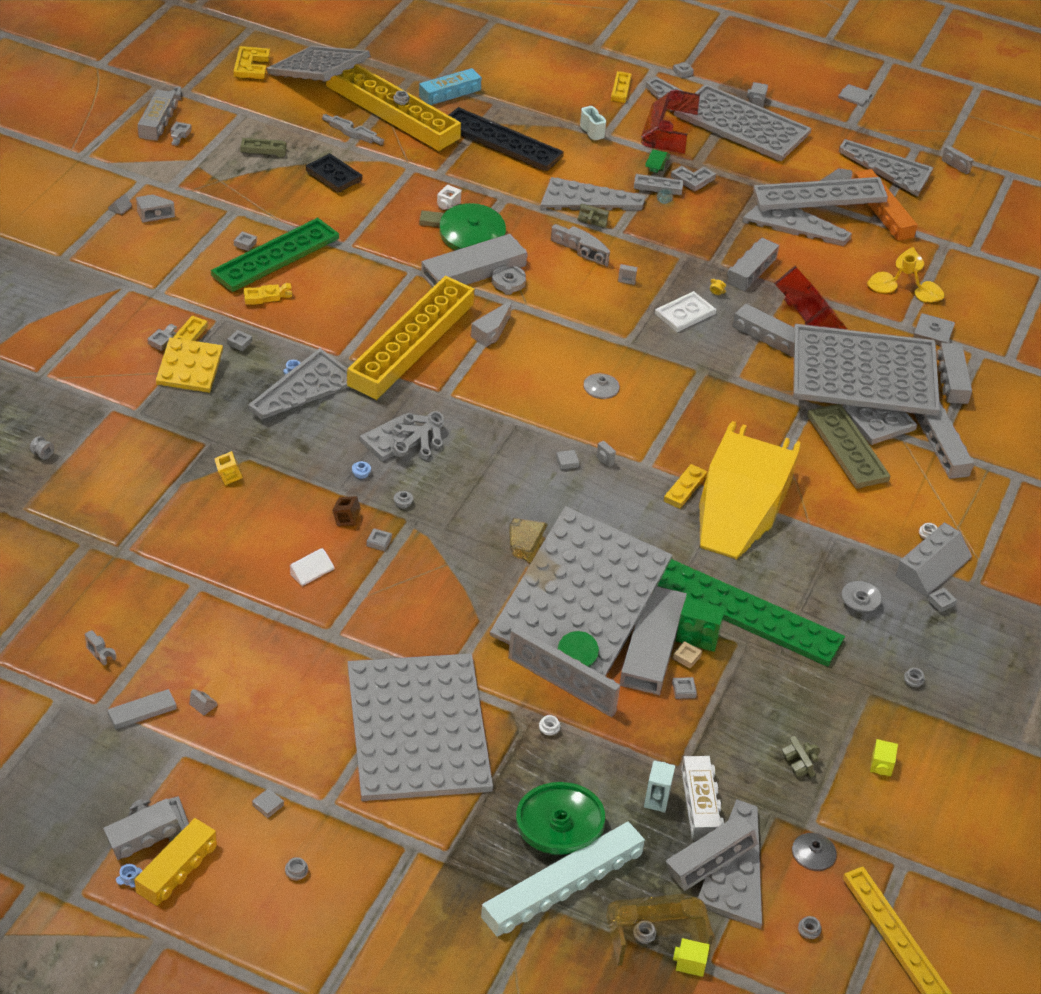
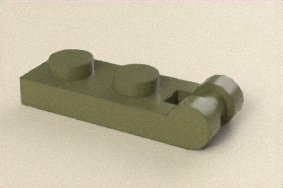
(263, 146)

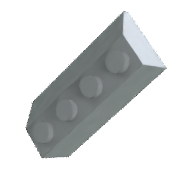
(934, 560)

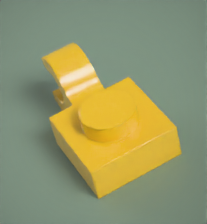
(273, 292)

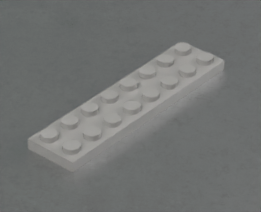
(820, 193)

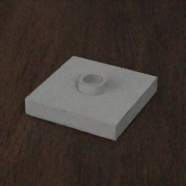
(934, 329)

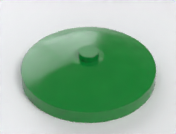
(470, 225)
(560, 817)

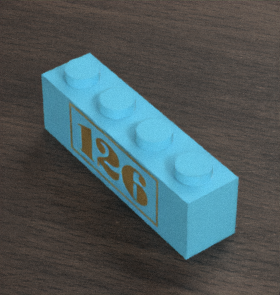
(450, 86)

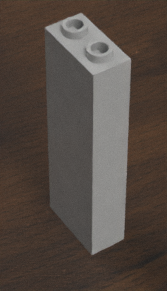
(475, 261)
(653, 642)

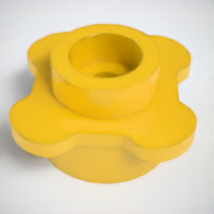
(717, 287)

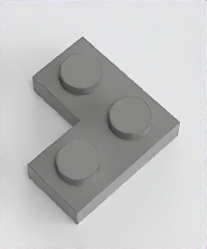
(693, 180)

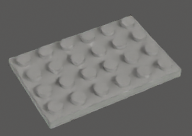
(318, 63)

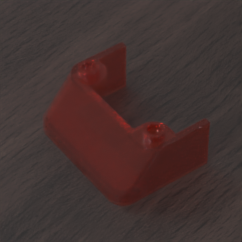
(659, 132)
(807, 300)

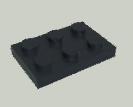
(334, 172)

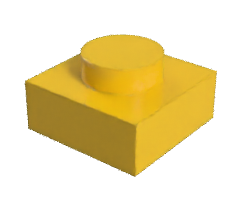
(253, 296)

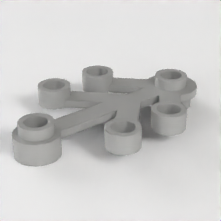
(432, 421)

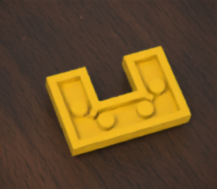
(245, 58)

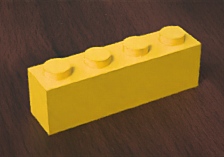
(176, 862)

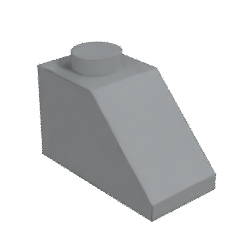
(154, 208)

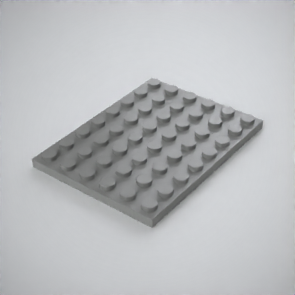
(865, 369)
(585, 582)
(418, 727)

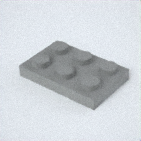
(381, 439)

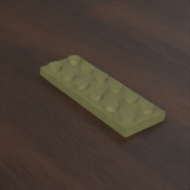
(848, 446)

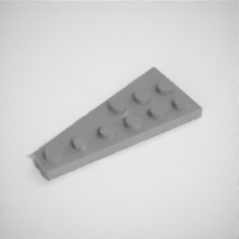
(899, 170)
(571, 194)
(797, 221)
(309, 381)
(736, 886)

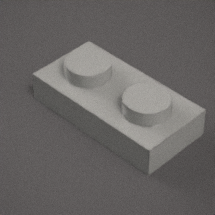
(957, 159)

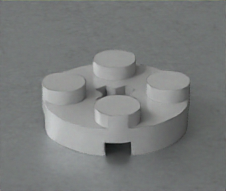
(509, 279)

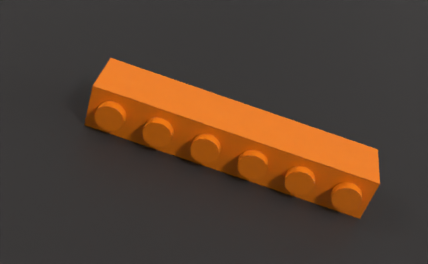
(891, 212)

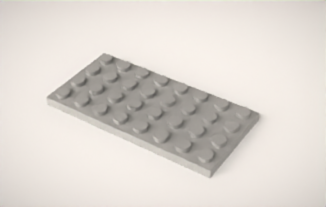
(746, 123)

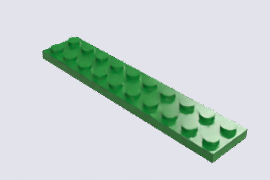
(755, 614)

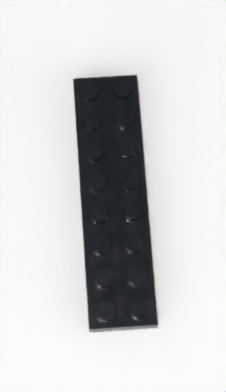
(507, 140)

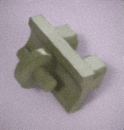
(593, 215)
(804, 764)

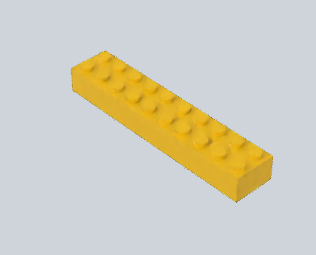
(413, 117)
(410, 337)

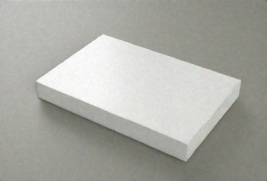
(685, 311)

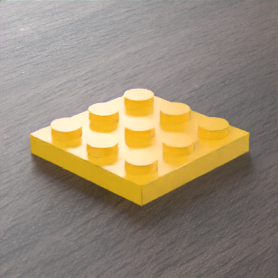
(189, 365)

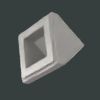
(121, 205)
(201, 701)

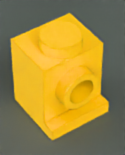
(228, 468)

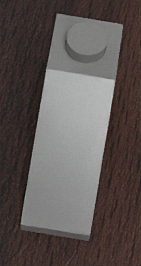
(489, 327)

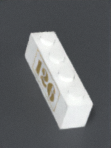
(701, 795)

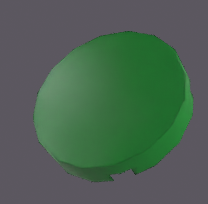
(580, 646)

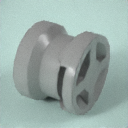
(41, 447)

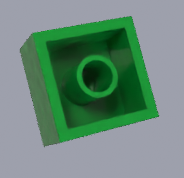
(700, 624)

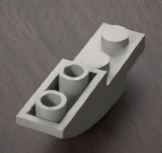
(585, 244)

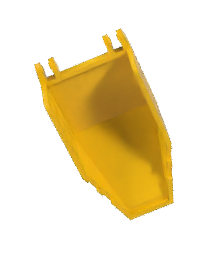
(743, 491)

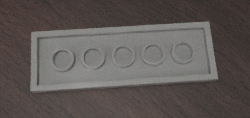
(564, 671)

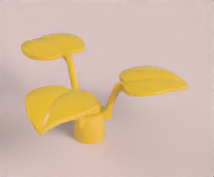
(907, 262)

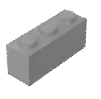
(142, 829)

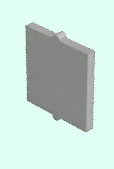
(855, 95)

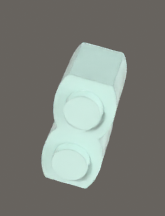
(593, 123)

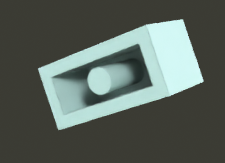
(659, 786)

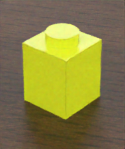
(883, 757)
(691, 957)

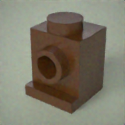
(346, 511)

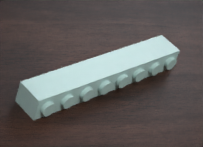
(562, 879)

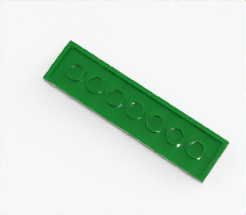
(274, 254)

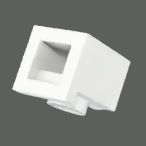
(446, 201)

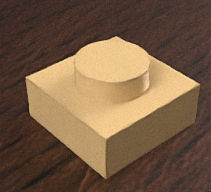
(687, 654)

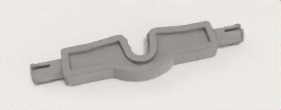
(347, 128)

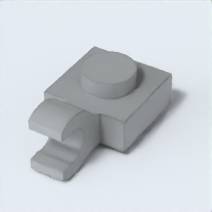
(179, 131)
(160, 338)
(96, 646)

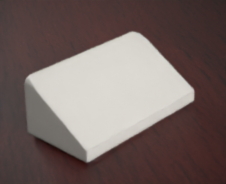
(311, 567)

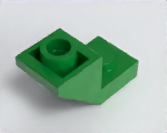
(657, 160)

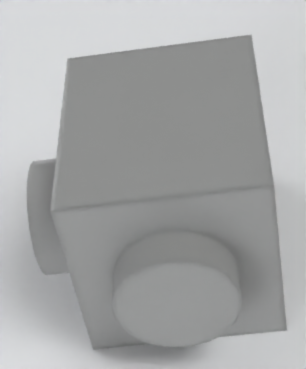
(757, 94)

